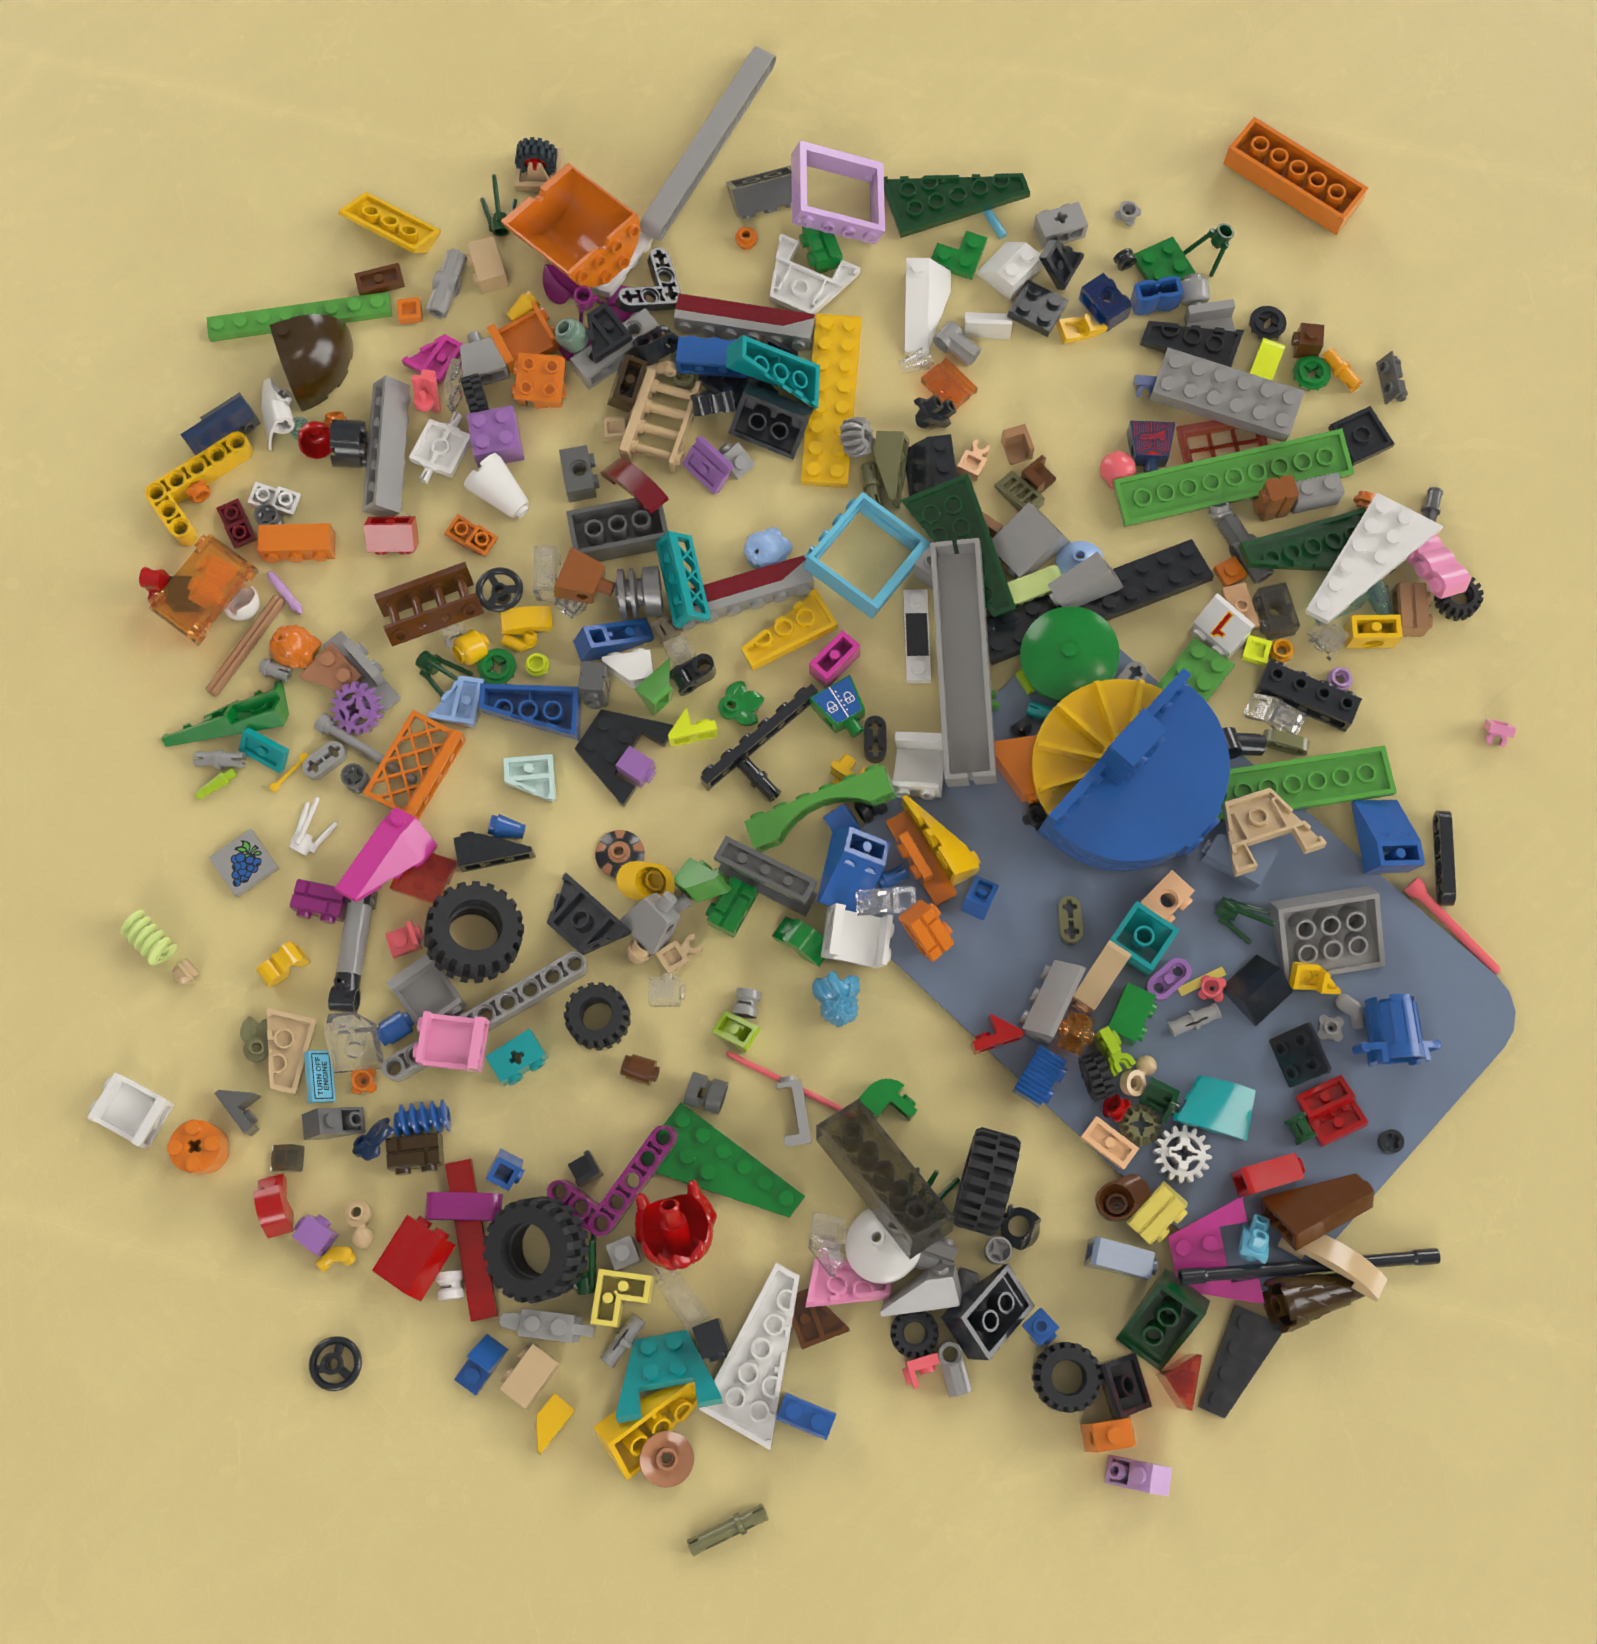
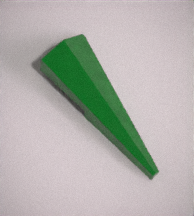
(257, 712)

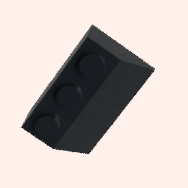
(770, 420)
(930, 463)

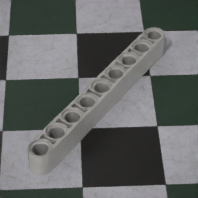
(495, 1005)

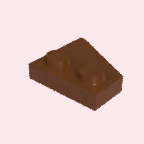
(815, 1323)

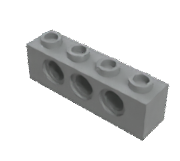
(592, 373)

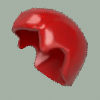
(314, 440)

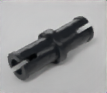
(759, 779)

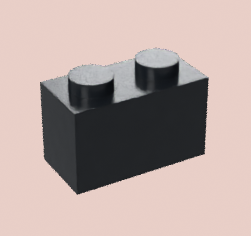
(711, 1340)

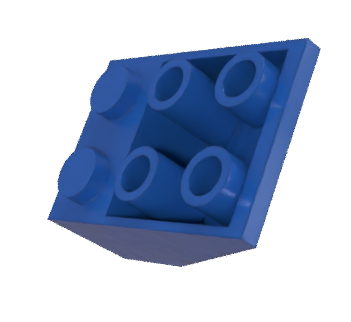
(1386, 837)
(851, 864)

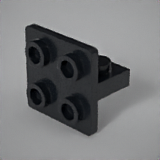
(1300, 1055)

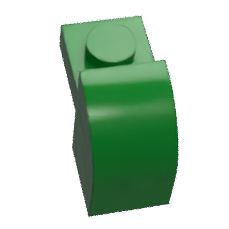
(801, 938)
(886, 1092)

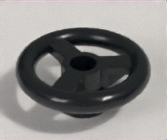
(501, 598)
(325, 1365)

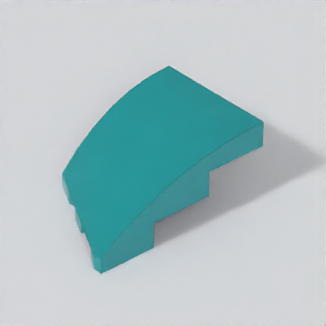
(1218, 1107)

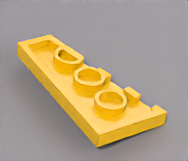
(799, 627)

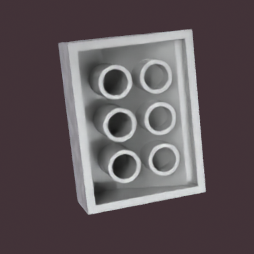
(1330, 929)

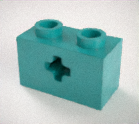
(503, 1058)

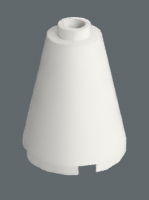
(497, 487)

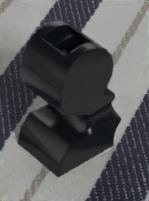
(709, 402)

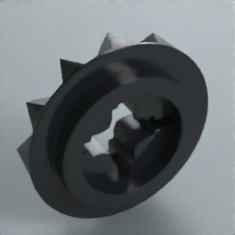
(1261, 315)

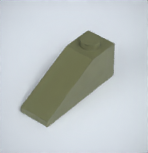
(891, 453)

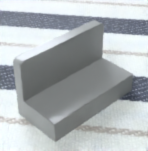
(1211, 315)

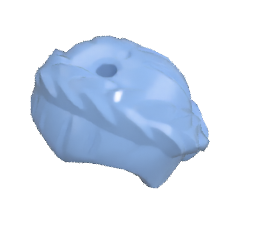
(771, 546)

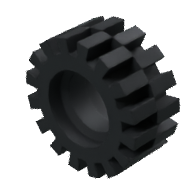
(474, 393)
(1462, 611)
(1096, 1076)
(909, 1349)

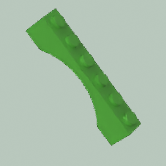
(773, 827)

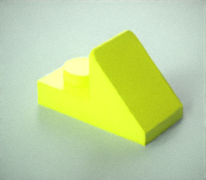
(686, 733)

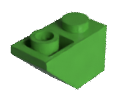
(700, 881)

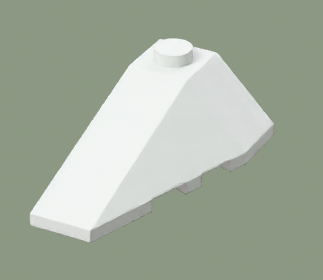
(925, 299)

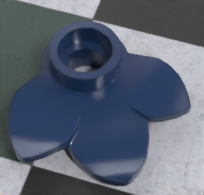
(368, 1145)

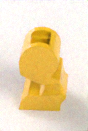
(278, 966)

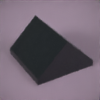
(1258, 989)
(1124, 1386)

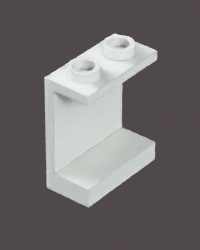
(918, 765)
(857, 938)

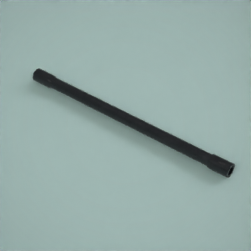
(1201, 1275)

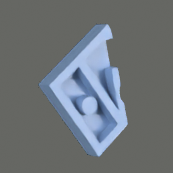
(460, 703)

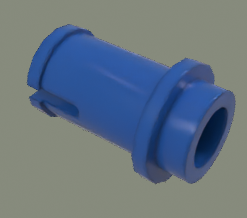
(893, 876)

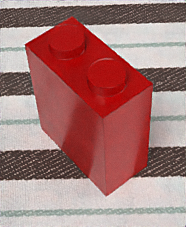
(414, 1257)

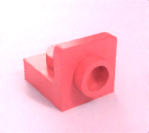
(405, 940)
(924, 1364)

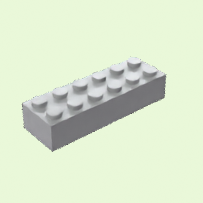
(1226, 395)

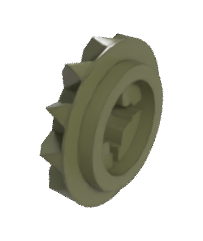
(1132, 1133)

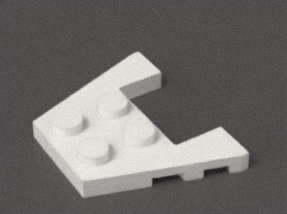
(803, 288)

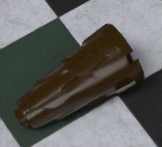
(1305, 1298)

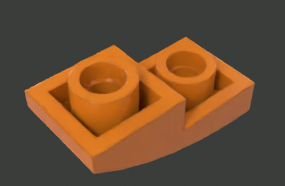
(471, 536)

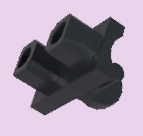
(934, 412)

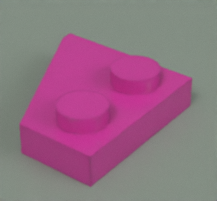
(435, 357)

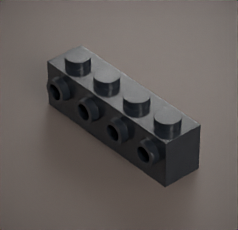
(1309, 695)

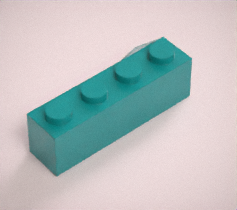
(775, 368)

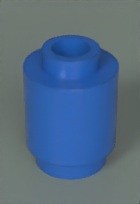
(395, 1028)

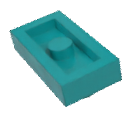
(263, 750)

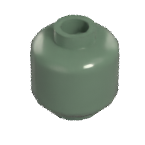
(572, 335)

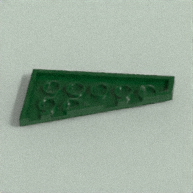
(954, 514)

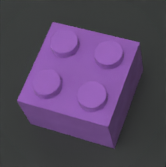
(495, 433)

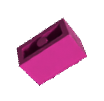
(834, 659)

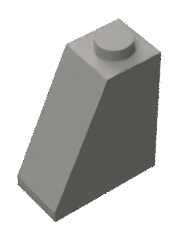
(1085, 583)

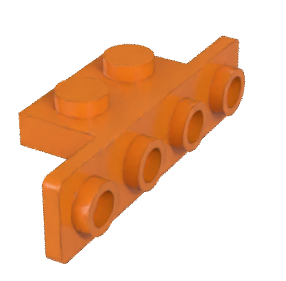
(921, 858)

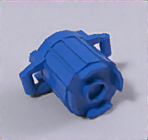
(1394, 1032)

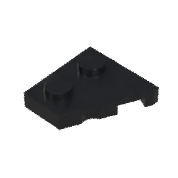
(1060, 262)

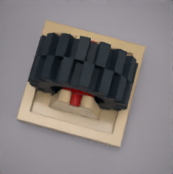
(536, 163)

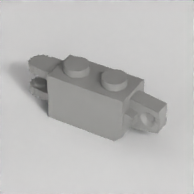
(547, 1325)

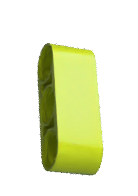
(1267, 359)

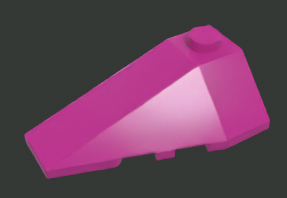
(390, 851)

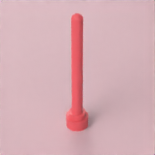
(1418, 891)

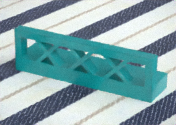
(677, 576)

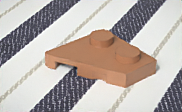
(332, 669)

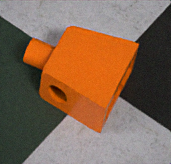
(1108, 1434)

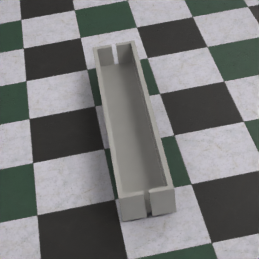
(963, 663)

